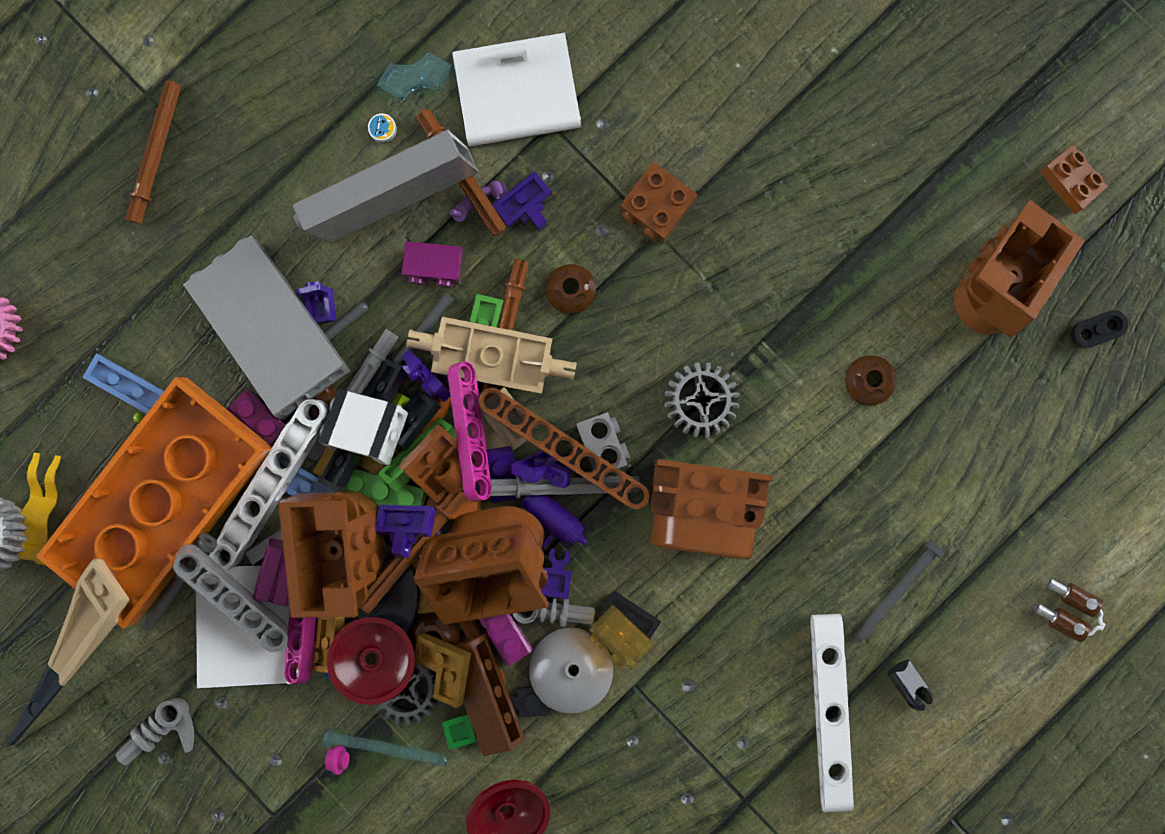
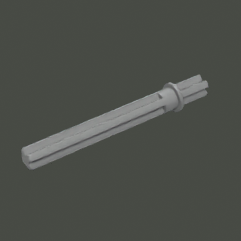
(363, 377)
(578, 485)

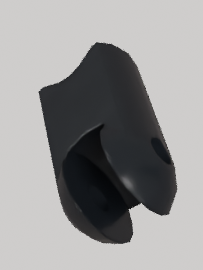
(908, 682)

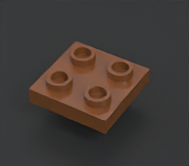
(1074, 179)
(435, 464)

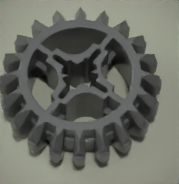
(413, 697)

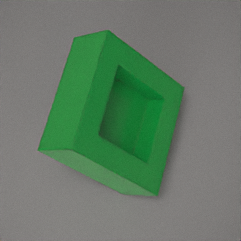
(459, 731)

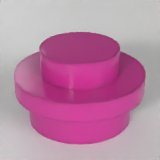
(337, 759)

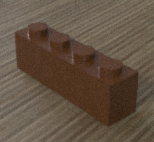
(488, 699)

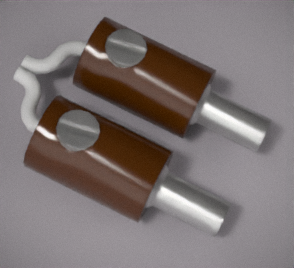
(1066, 622)

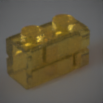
(620, 637)

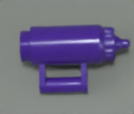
(555, 519)

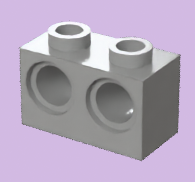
(610, 441)

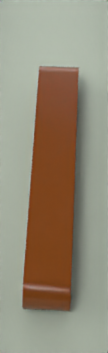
(548, 445)

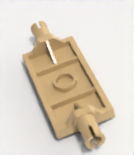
(496, 354)

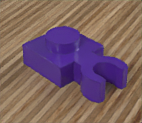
(558, 578)

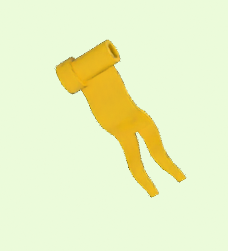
(38, 509)

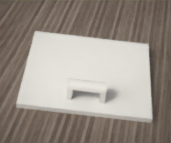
(516, 89)
(229, 654)

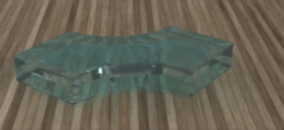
(425, 73)

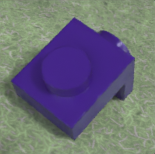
(318, 302)

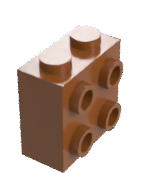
(657, 203)

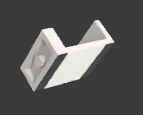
(363, 426)

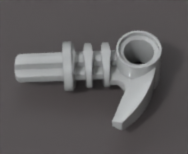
(558, 611)
(158, 725)

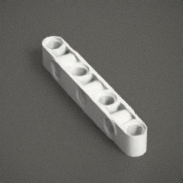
(269, 483)
(832, 734)

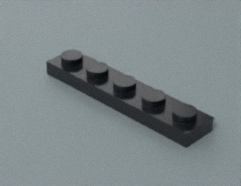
(344, 462)

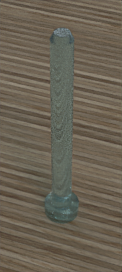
(382, 747)

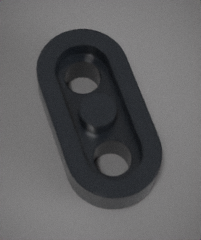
(1098, 330)

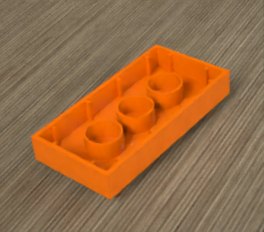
(157, 495)

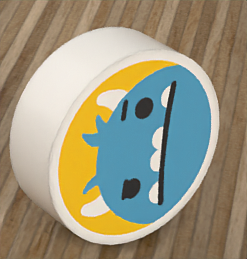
(382, 128)

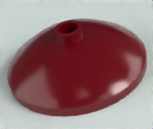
(366, 681)
(524, 809)

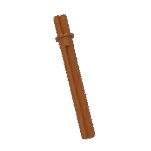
(153, 153)
(468, 185)
(512, 298)
(398, 565)

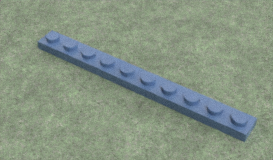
(143, 396)

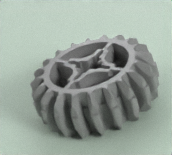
(725, 396)
(11, 533)

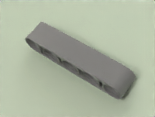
(226, 586)

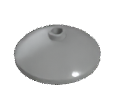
(550, 671)

